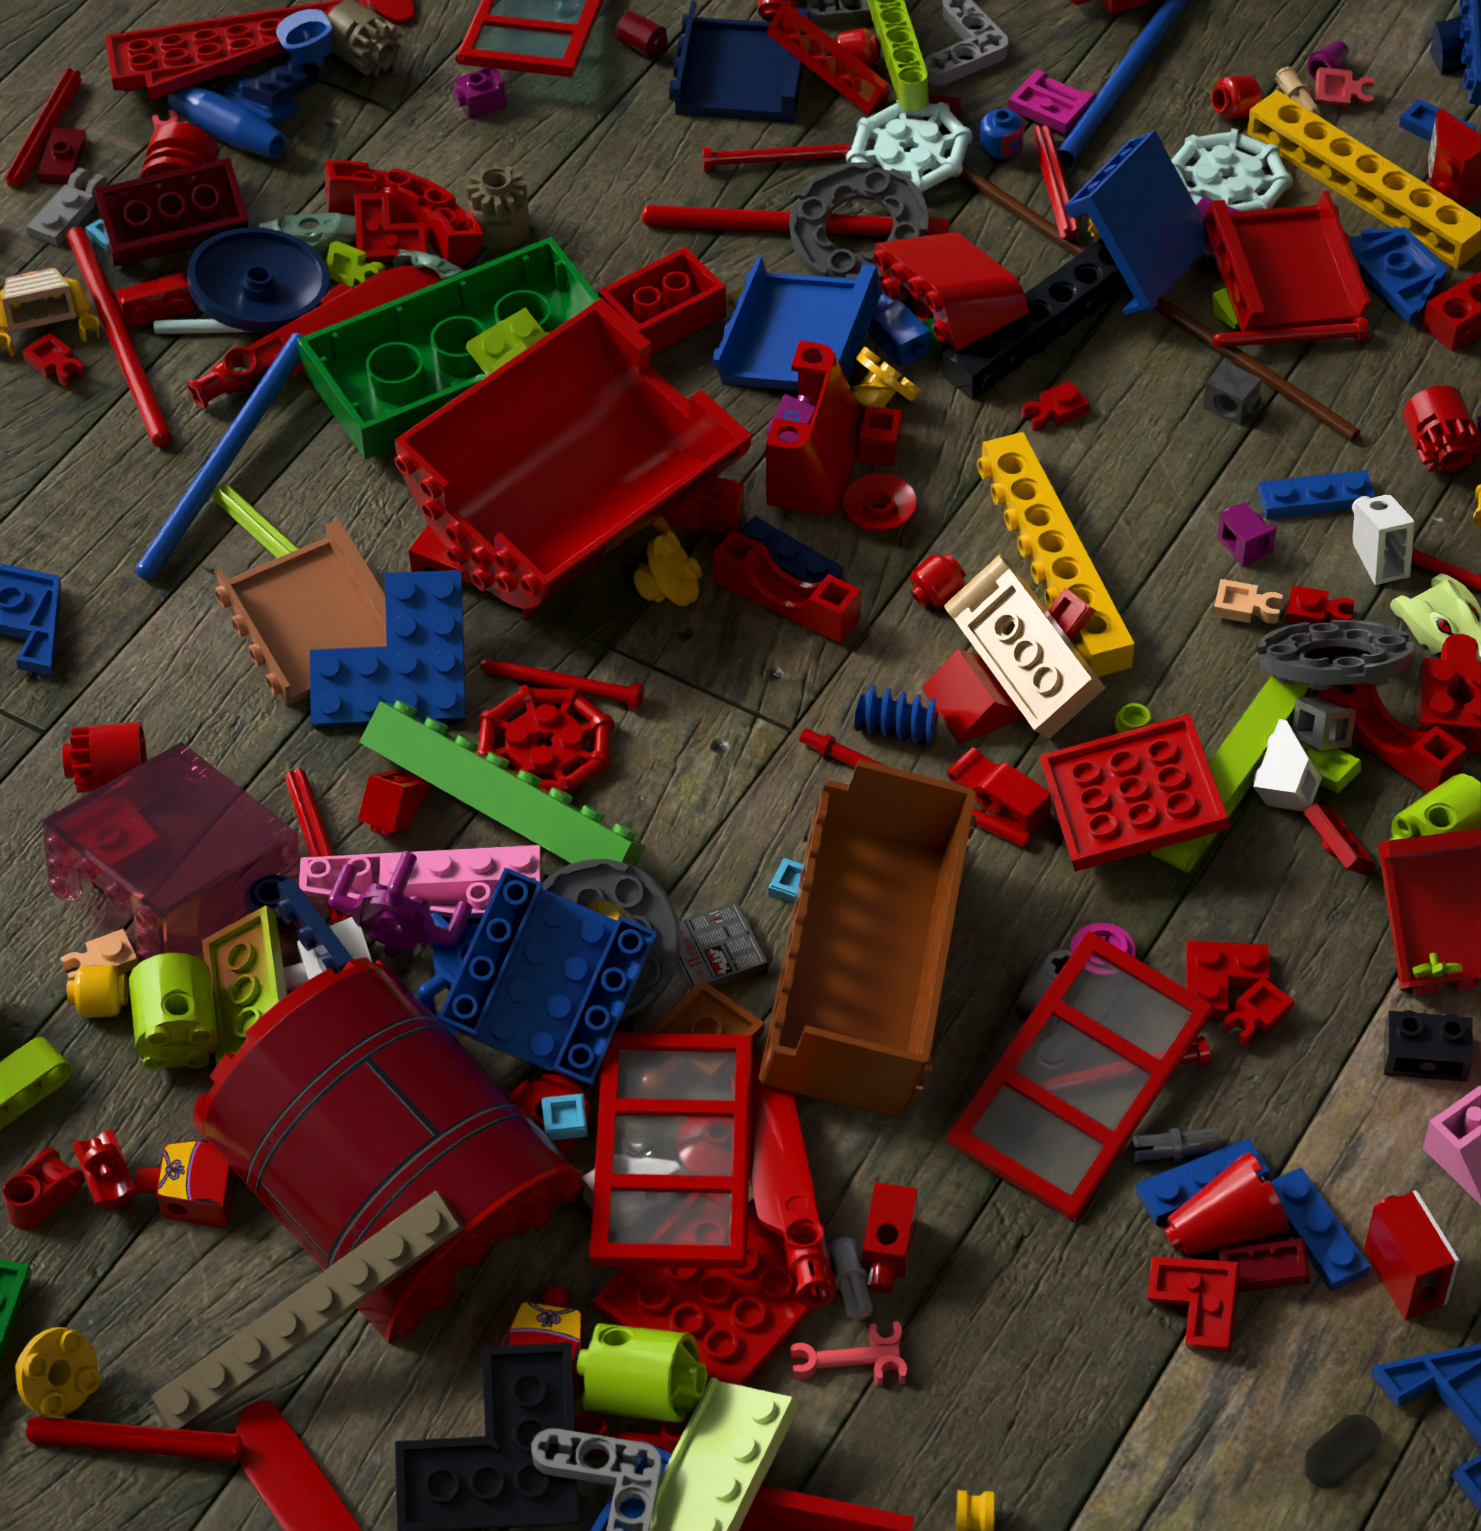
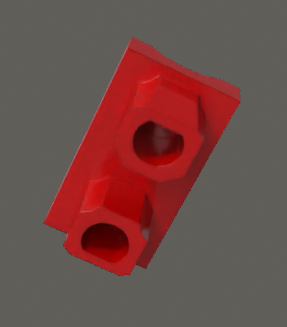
(105, 1171)

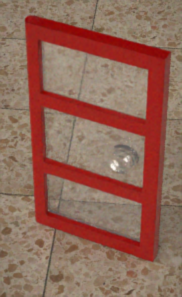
(1080, 1076)
(673, 1152)

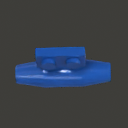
(234, 118)

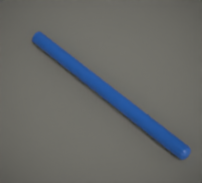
(1119, 81)
(219, 461)

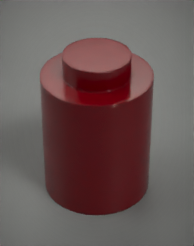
(641, 34)

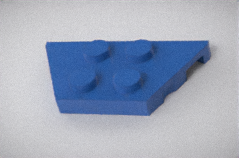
(1398, 268)

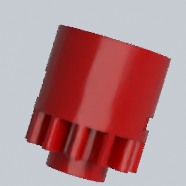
(1441, 429)
(103, 753)

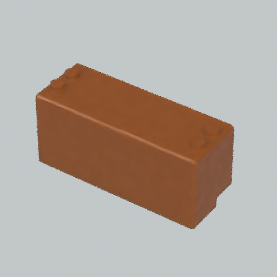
(869, 940)

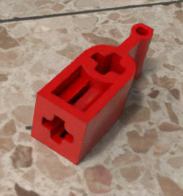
(1002, 790)

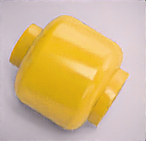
(98, 991)

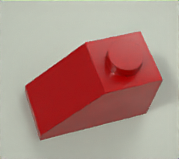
(392, 800)

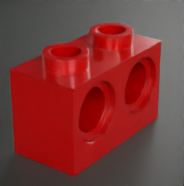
(1456, 314)

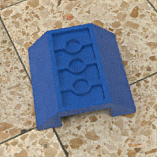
(546, 978)

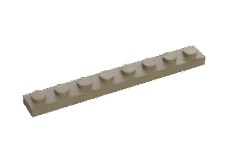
(307, 1312)

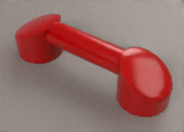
(665, 1439)

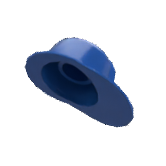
(306, 36)

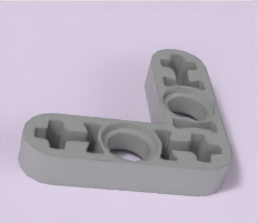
(984, 45)
(626, 1482)

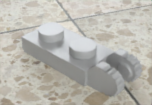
(66, 208)

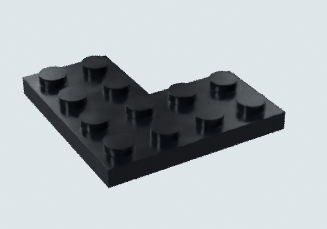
(492, 1477)

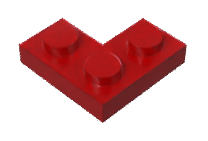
(377, 234)
(1220, 964)
(1207, 1289)

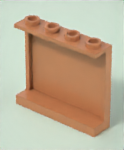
(305, 603)

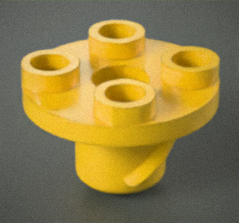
(880, 382)
(668, 572)
(57, 1372)

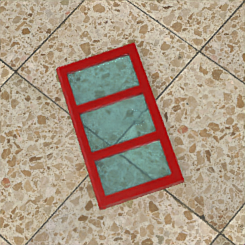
(529, 35)

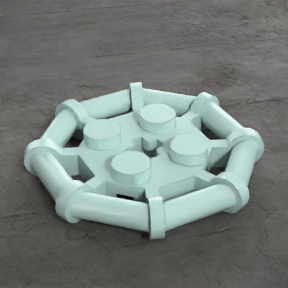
(913, 133)
(1245, 170)

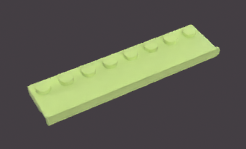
(721, 1458)

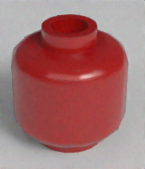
(861, 45)
(1236, 96)
(937, 581)

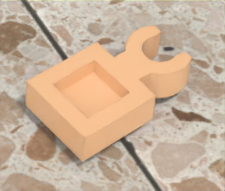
(1240, 601)
(108, 949)

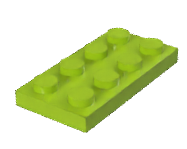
(244, 975)

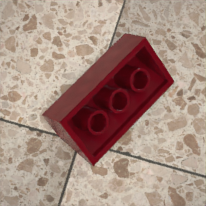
(170, 211)

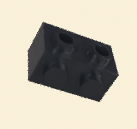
(1428, 1045)

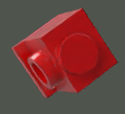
(880, 436)

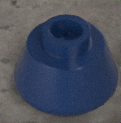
(264, 892)

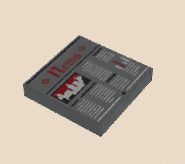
(719, 948)

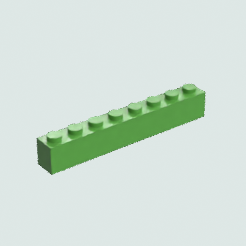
(495, 789)

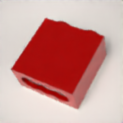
(1410, 1254)

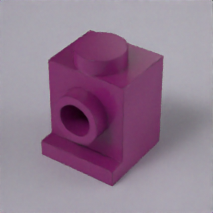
(480, 92)
(1245, 534)

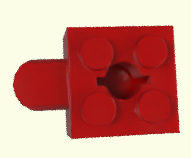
(1452, 692)

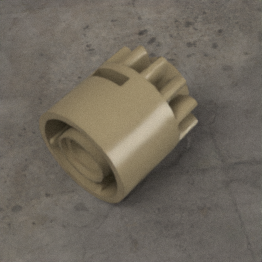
(363, 37)
(500, 206)

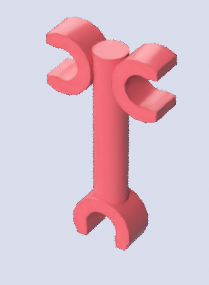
(882, 1353)

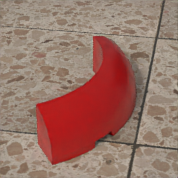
(412, 200)

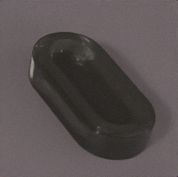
(1342, 1451)

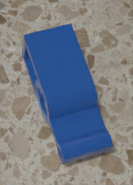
(899, 331)

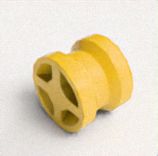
(975, 1511)

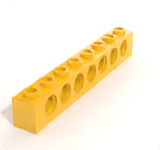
(1366, 178)
(1054, 548)

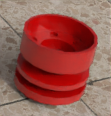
(178, 147)

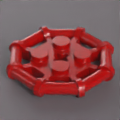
(551, 724)

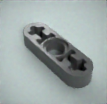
(843, 16)

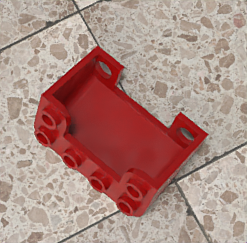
(957, 282)
(817, 465)

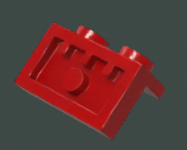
(154, 300)

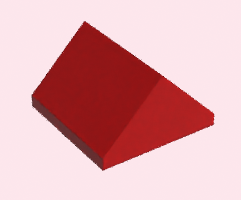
(970, 697)

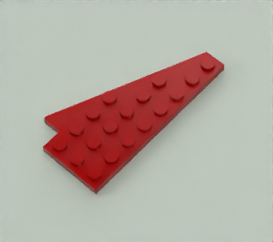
(197, 50)

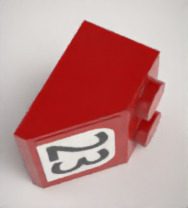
(1455, 159)

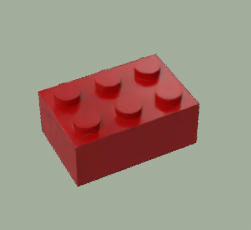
(668, 299)

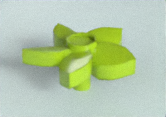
(1434, 969)

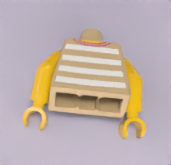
(40, 300)

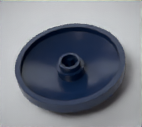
(256, 278)

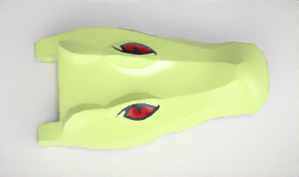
(1440, 612)

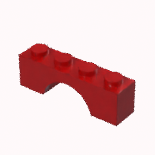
(749, 571)
(1421, 756)

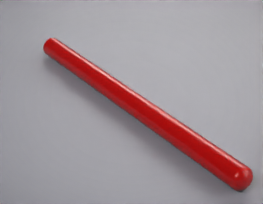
(771, 221)
(119, 337)

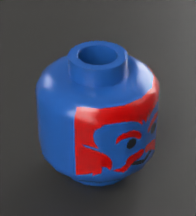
(1002, 134)

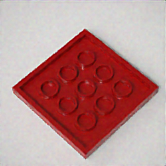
(1133, 792)
(731, 1313)

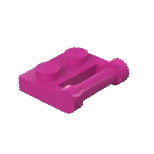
(1050, 102)

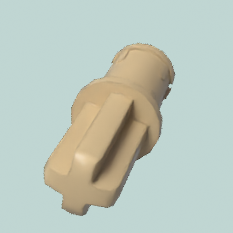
(1295, 89)

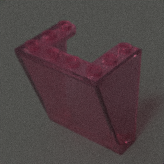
(169, 847)

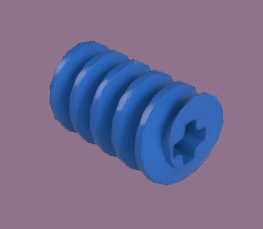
(897, 715)

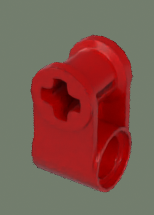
(44, 1185)

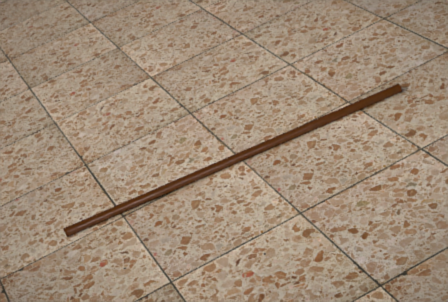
(1169, 310)

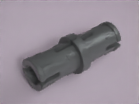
(1175, 1144)

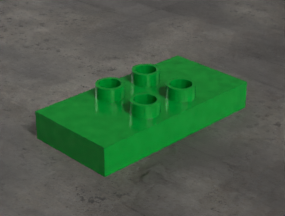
(411, 354)

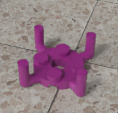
(393, 917)

